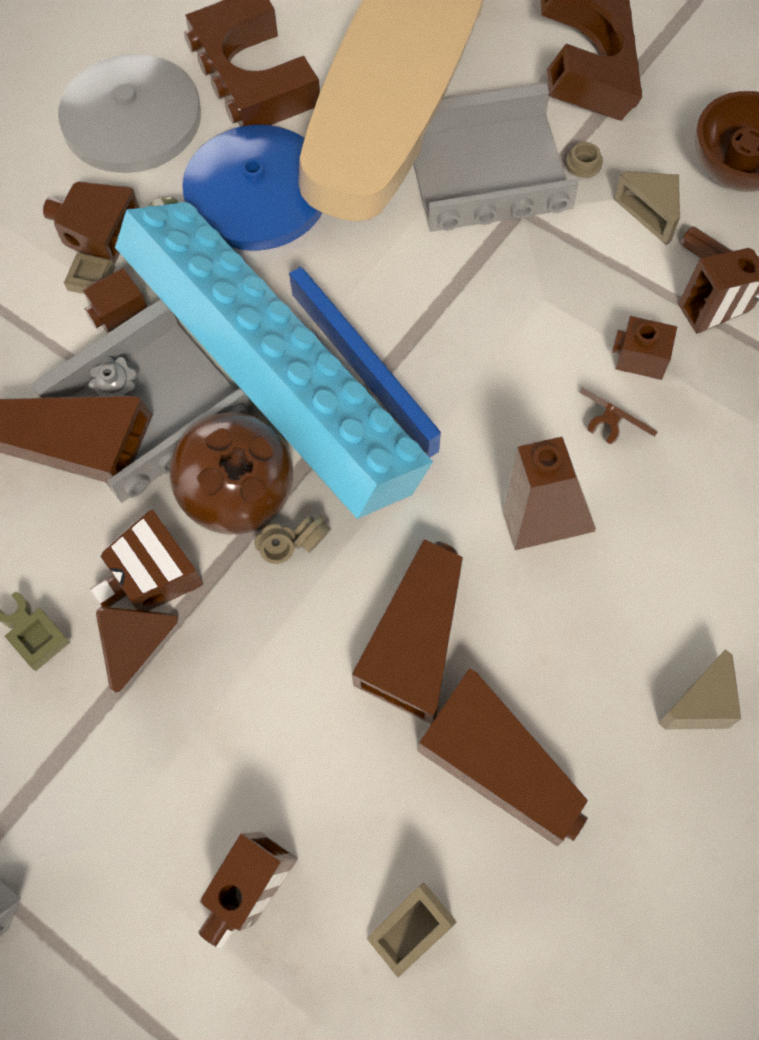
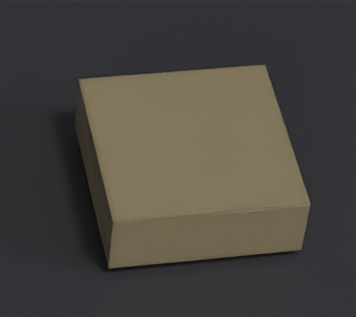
(87, 270)

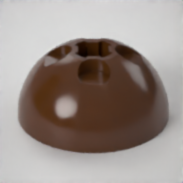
(730, 140)
(227, 495)

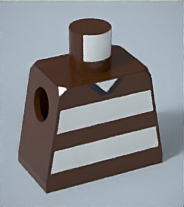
(721, 289)
(146, 567)
(254, 867)

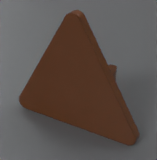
(613, 417)
(129, 640)

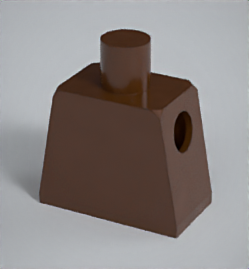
(91, 217)

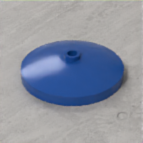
(250, 187)

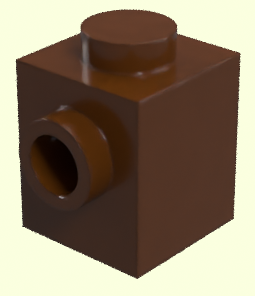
(113, 300)
(644, 347)

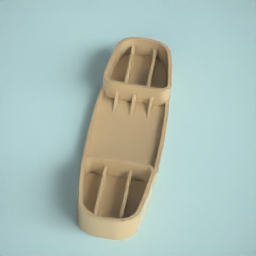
(381, 102)

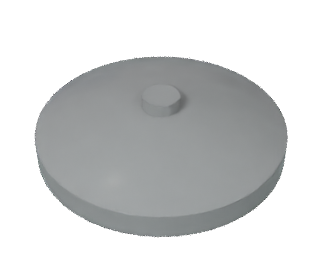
(129, 113)

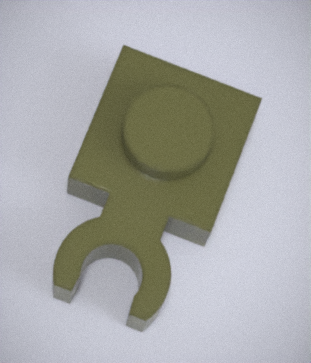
(33, 634)

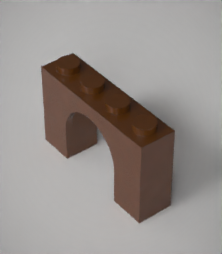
(589, 80)
(249, 95)

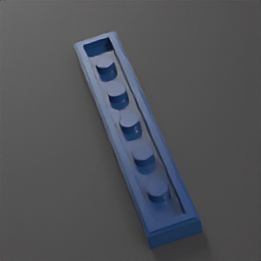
(365, 362)

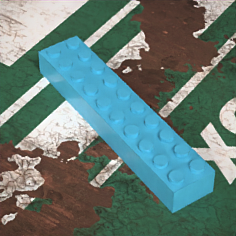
(273, 358)

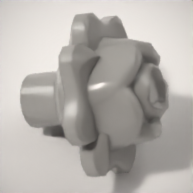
(112, 378)

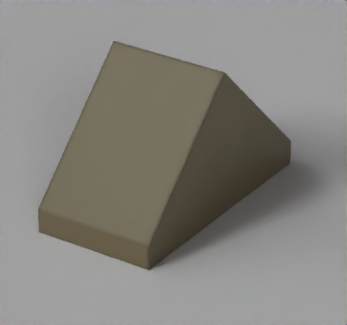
(652, 201)
(710, 701)
(411, 929)

